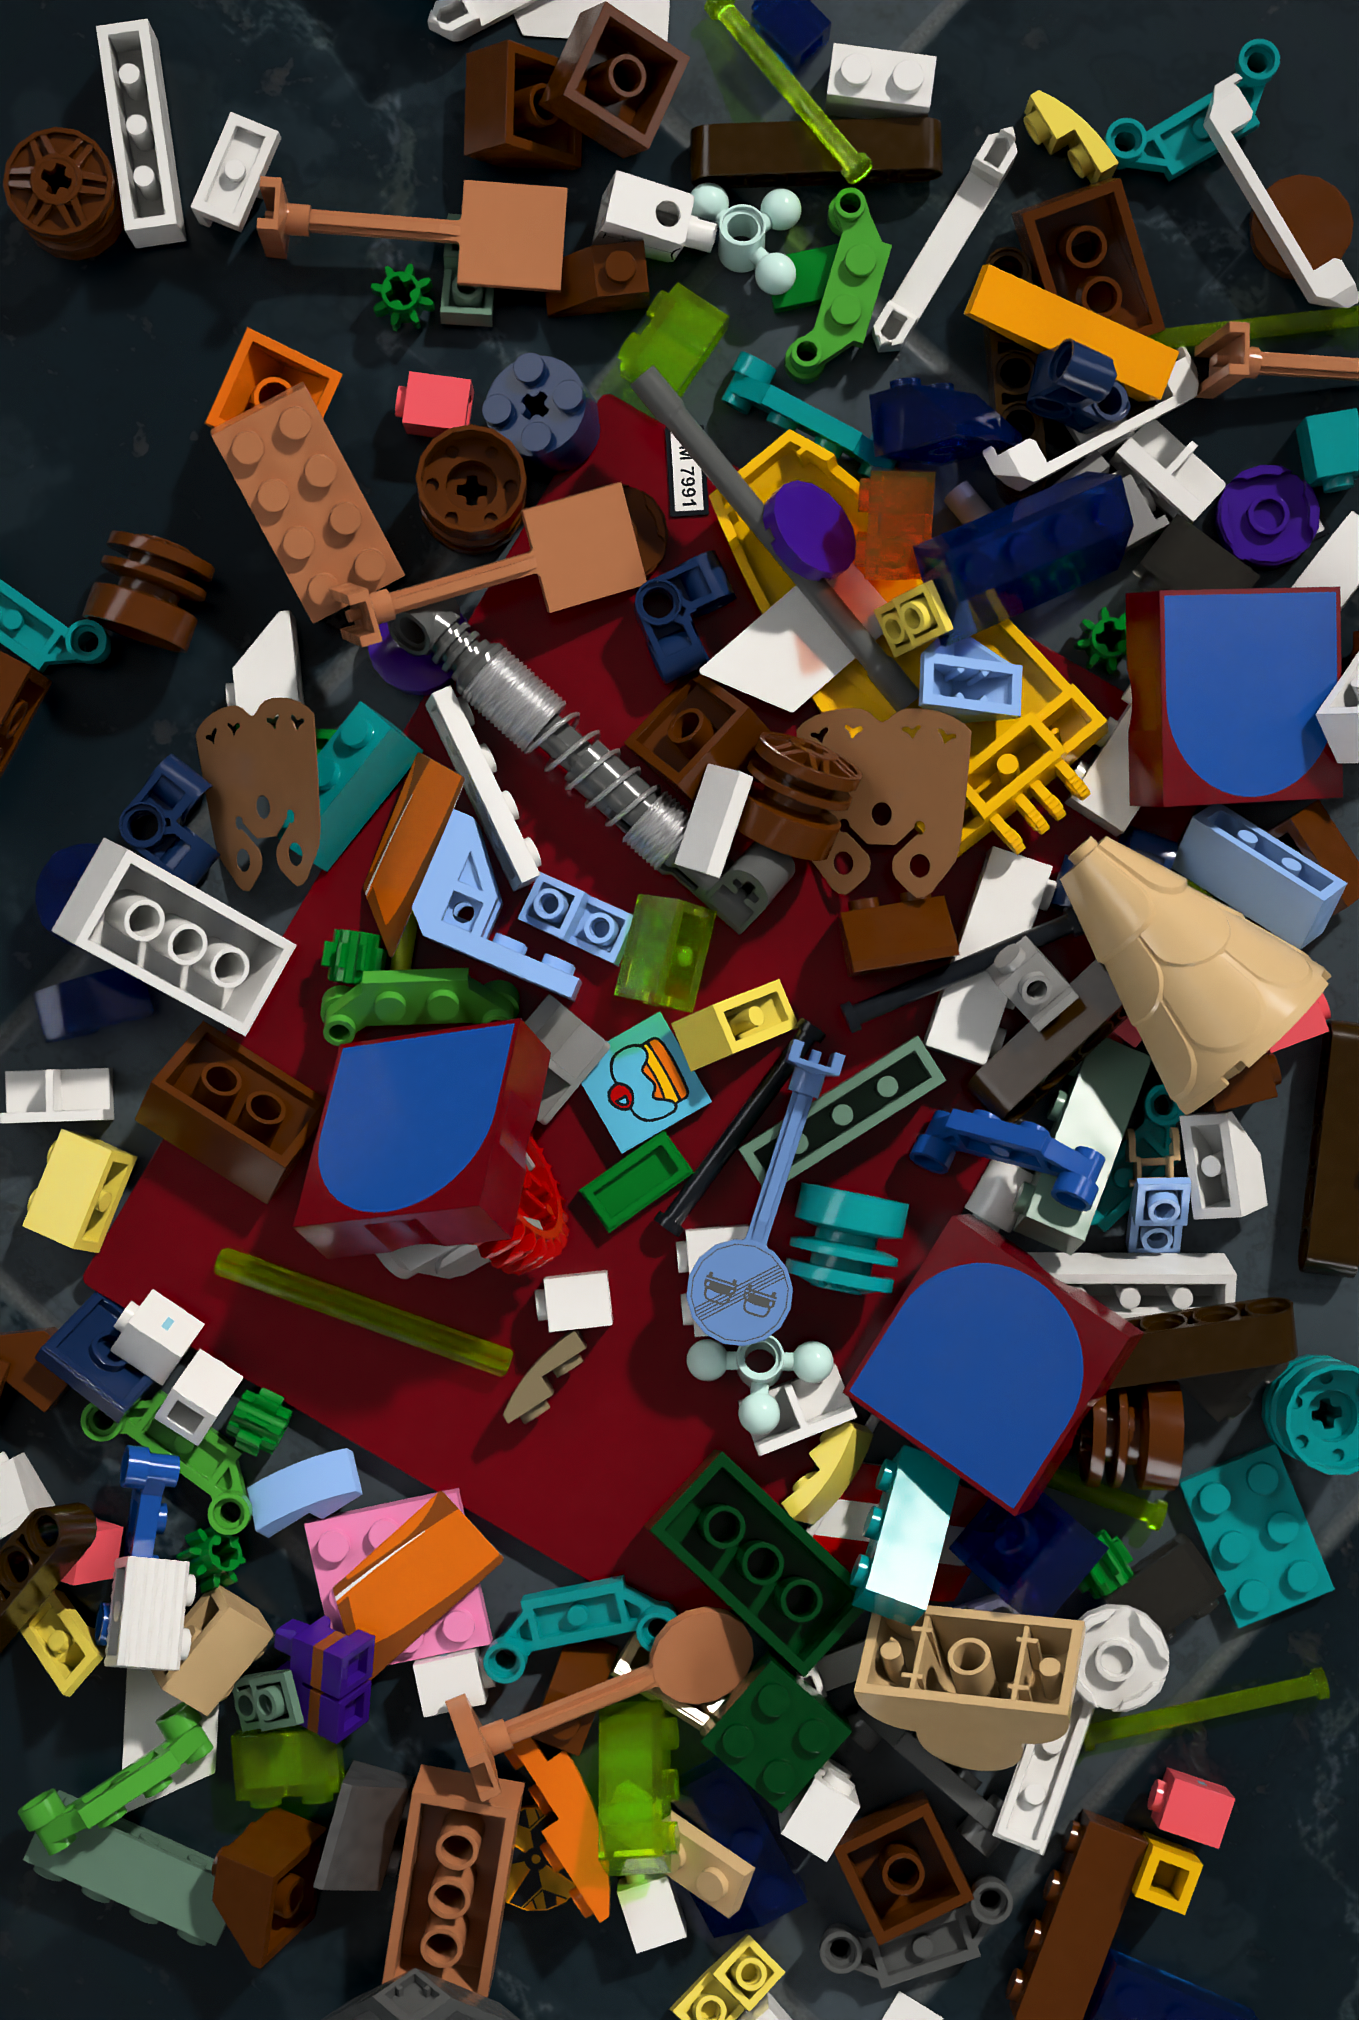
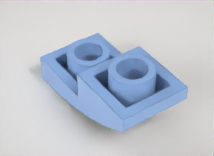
(577, 918)
(1158, 1215)
(309, 1486)

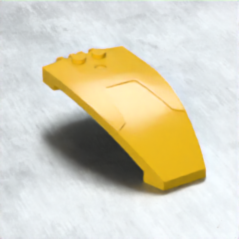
(1007, 757)

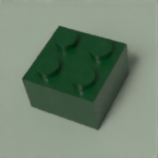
(775, 1731)

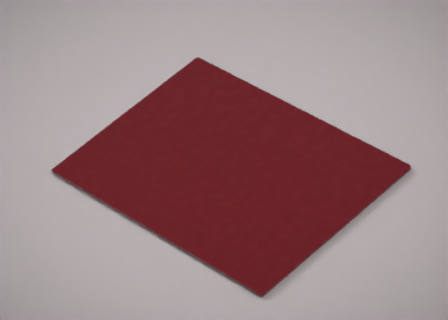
(632, 1413)

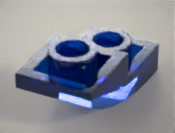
(91, 1002)

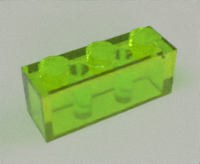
(637, 1788)

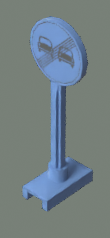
(741, 1286)

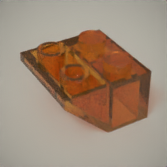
(898, 518)

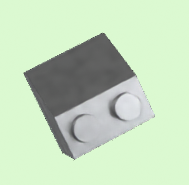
(364, 1830)

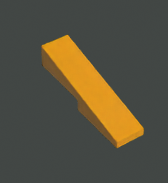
(1045, 320)

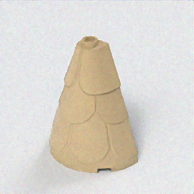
(1188, 969)

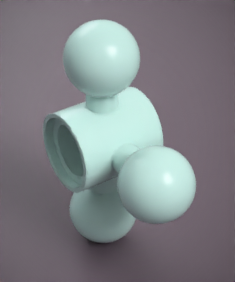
(779, 210)
(759, 1410)

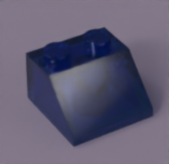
(935, 424)

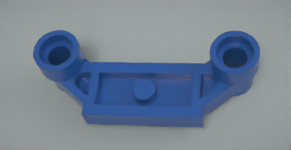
(1014, 1144)
(147, 1516)

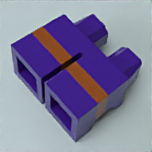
(329, 1675)

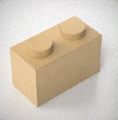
(224, 1643)

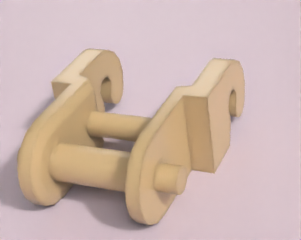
(1138, 1162)

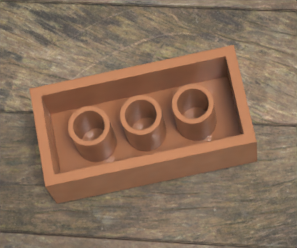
(306, 500)
(453, 1879)

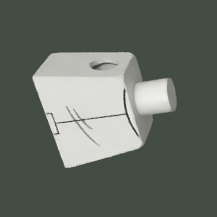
(633, 212)

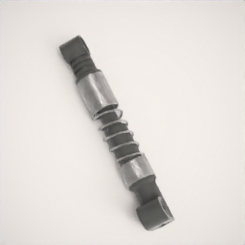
(530, 718)

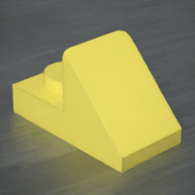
(63, 1642)

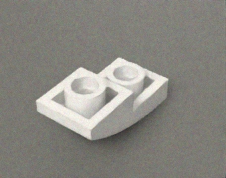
(1336, 561)

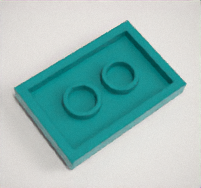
(1255, 1535)

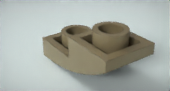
(534, 1388)

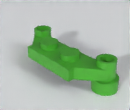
(849, 290)
(414, 999)
(209, 1466)
(105, 1803)

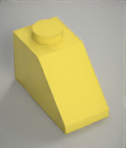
(734, 1024)

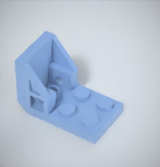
(465, 878)

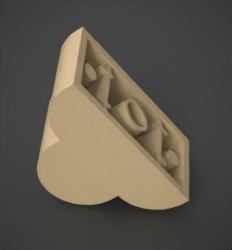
(972, 1681)

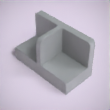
(573, 1051)

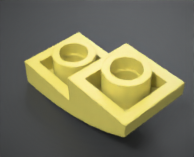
(1060, 126)
(913, 618)
(839, 1460)
(730, 1984)

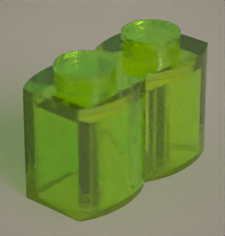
(677, 340)
(285, 1764)

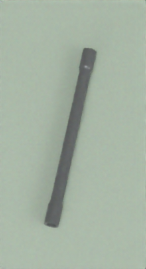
(671, 411)

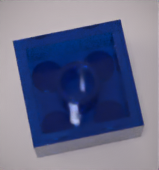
(1029, 1557)

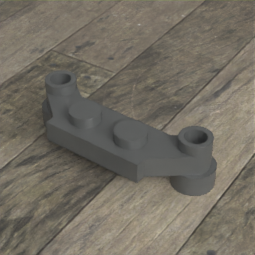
(956, 1783)
(924, 1949)

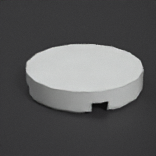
(1121, 1658)

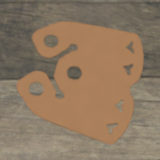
(268, 764)
(913, 776)

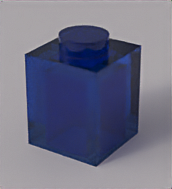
(791, 29)

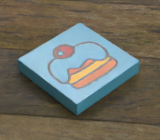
(644, 1083)

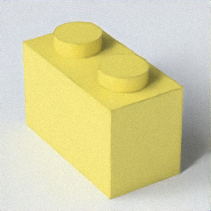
(79, 1191)

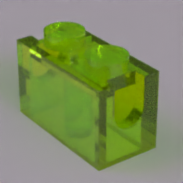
(665, 952)

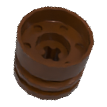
(74, 220)
(467, 460)
(149, 591)
(795, 794)
(1134, 1434)

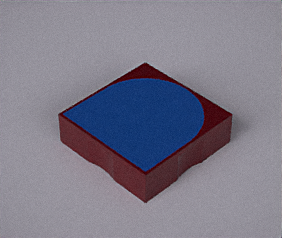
(1231, 695)
(423, 1140)
(992, 1363)

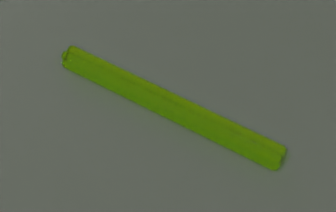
(363, 1312)

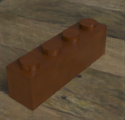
(1078, 1920)

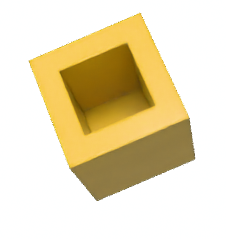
(1167, 1874)

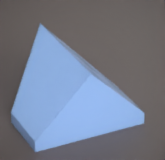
(969, 682)

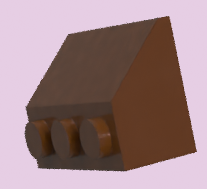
(232, 1111)

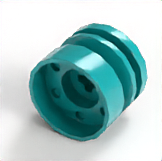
(846, 1239)
(1287, 1409)

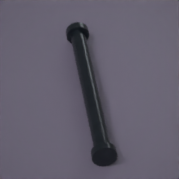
(955, 971)
(736, 1132)

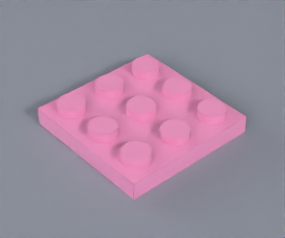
(350, 1536)

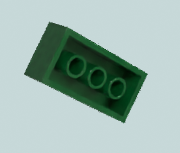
(757, 1561)

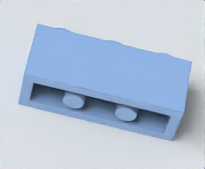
(1258, 875)

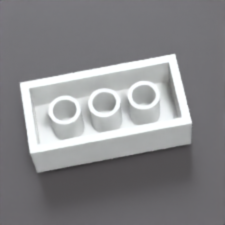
(173, 937)

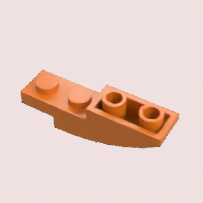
(575, 1835)

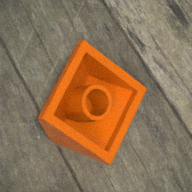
(265, 370)

